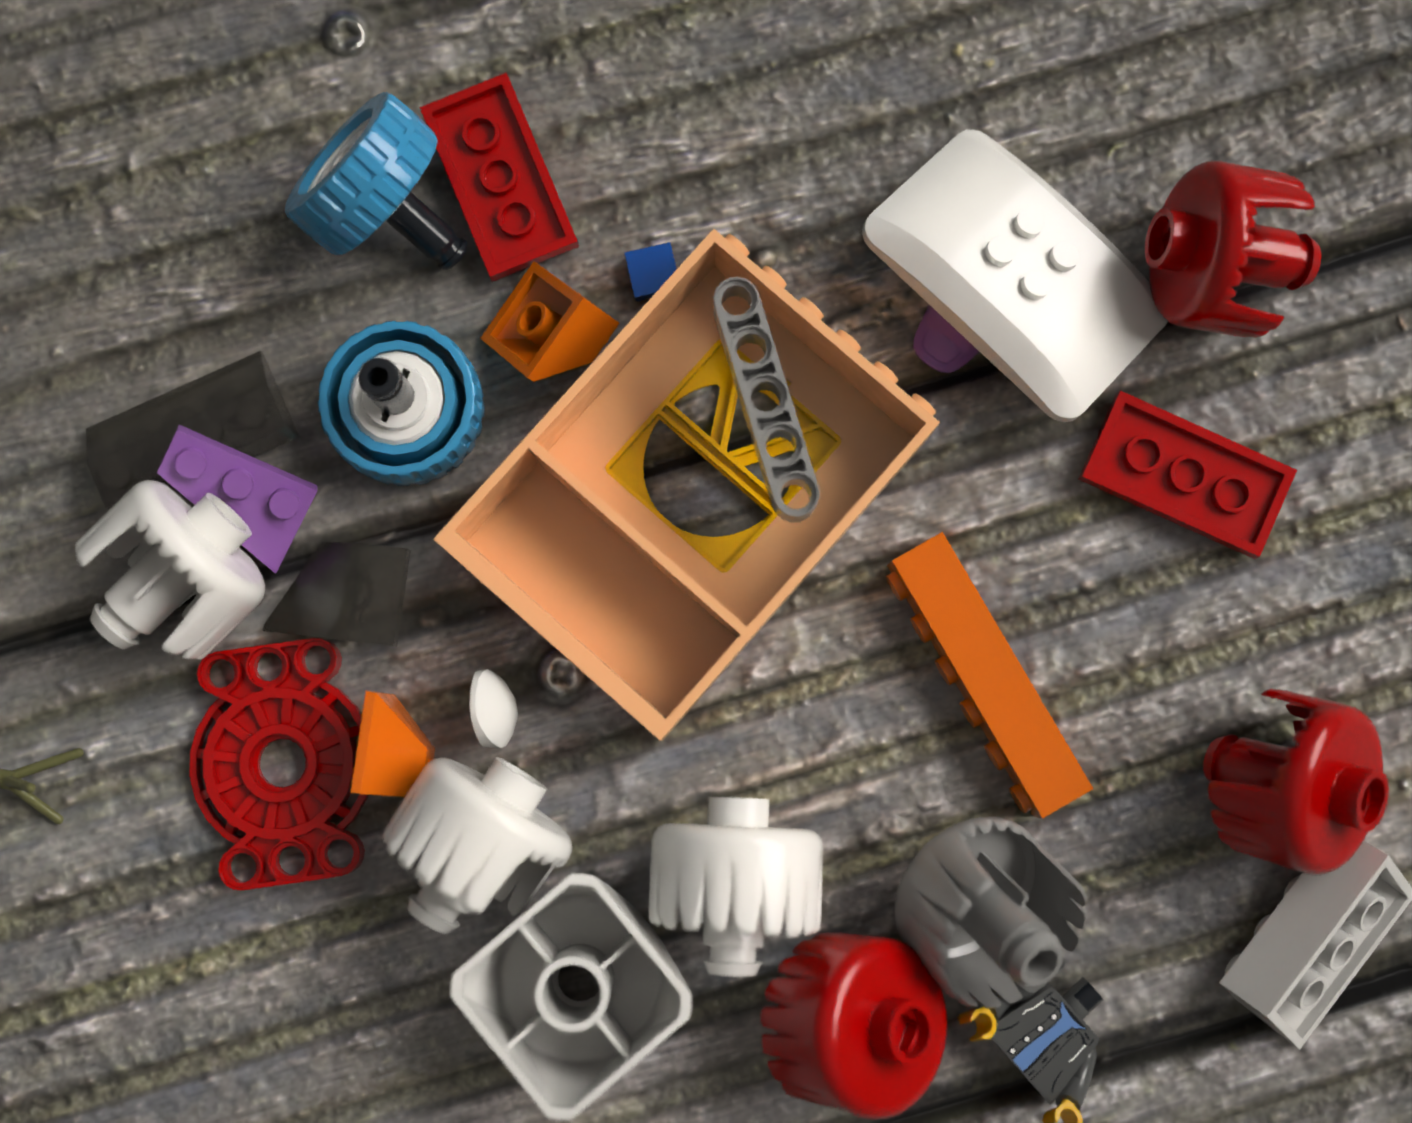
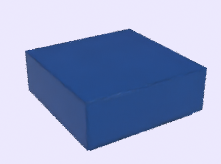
(649, 269)

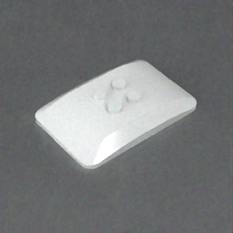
(1016, 273)

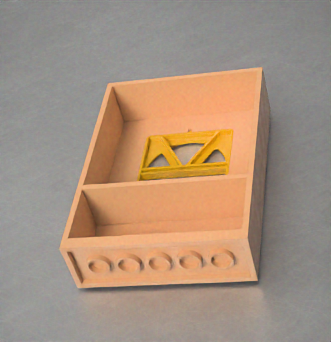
(590, 557)

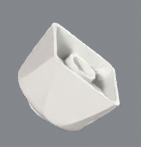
(562, 1046)

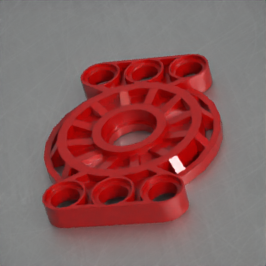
(232, 757)

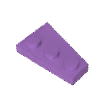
(261, 494)

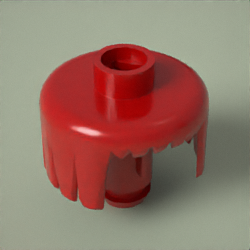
(1211, 243)
(1300, 802)
(855, 1024)

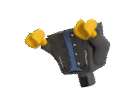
(1046, 1042)

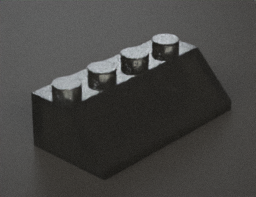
(231, 405)

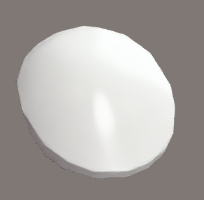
(492, 709)

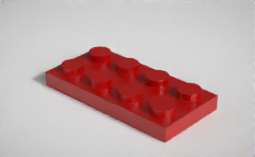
(499, 177)
(1187, 474)

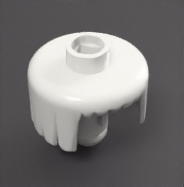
(177, 554)
(476, 840)
(736, 881)

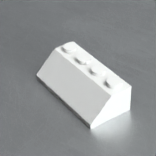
(1317, 942)

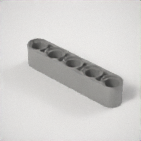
(765, 375)

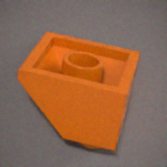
(548, 327)
(389, 748)

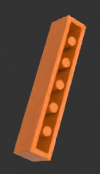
(988, 676)

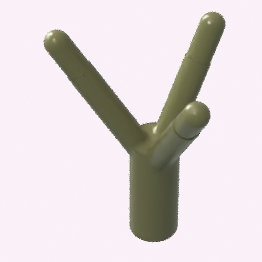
(12, 781)

